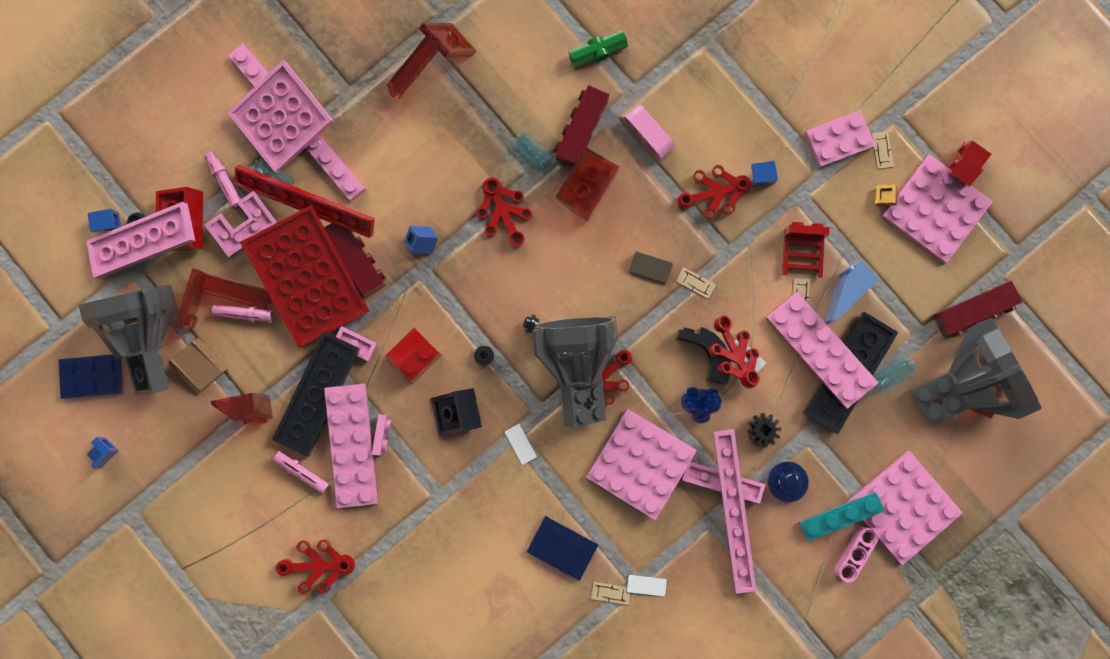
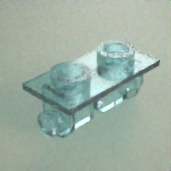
(532, 149)
(263, 168)
(895, 374)

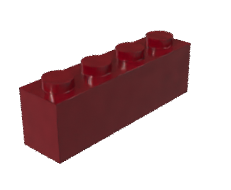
(582, 126)
(357, 260)
(978, 308)

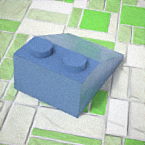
(848, 289)

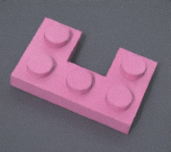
(230, 238)

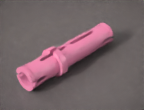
(219, 172)
(251, 314)
(281, 459)

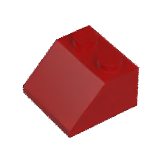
(413, 355)

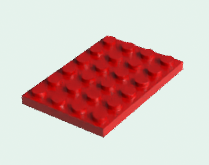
(305, 276)

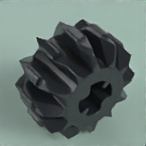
(767, 424)

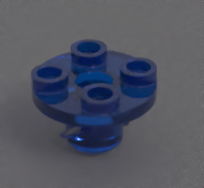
(701, 403)
(788, 481)

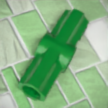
(598, 49)

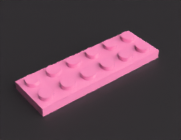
(140, 240)
(822, 350)
(351, 445)

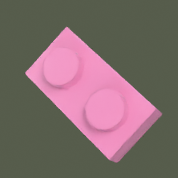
(367, 346)
(382, 427)

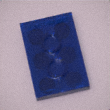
(90, 376)
(562, 548)

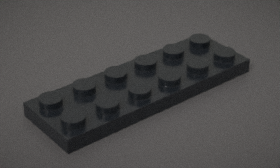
(869, 344)
(307, 408)

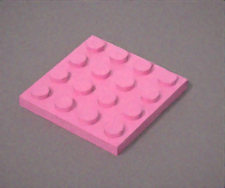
(280, 116)
(936, 209)
(641, 464)
(912, 505)

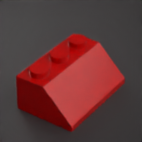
(194, 199)

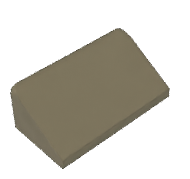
(651, 267)

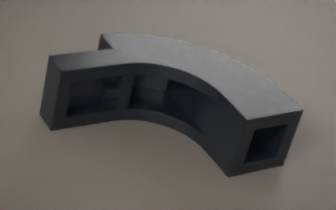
(705, 339)

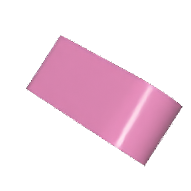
(649, 132)
(865, 550)

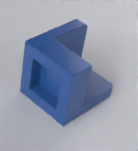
(764, 174)
(104, 220)
(421, 239)
(101, 452)

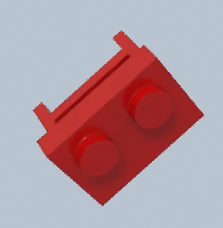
(805, 236)

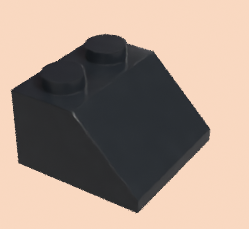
(456, 412)

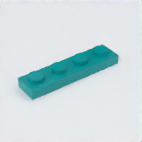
(842, 516)

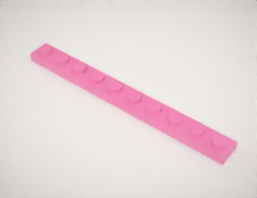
(318, 147)

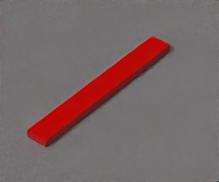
(300, 199)

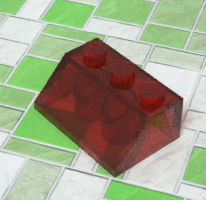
(587, 184)
(246, 408)

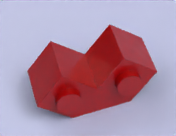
(968, 163)

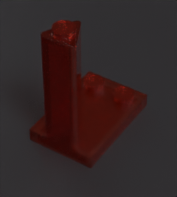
(438, 37)
(203, 282)

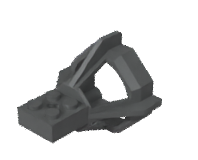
(136, 341)
(579, 371)
(970, 386)

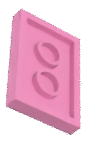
(839, 139)

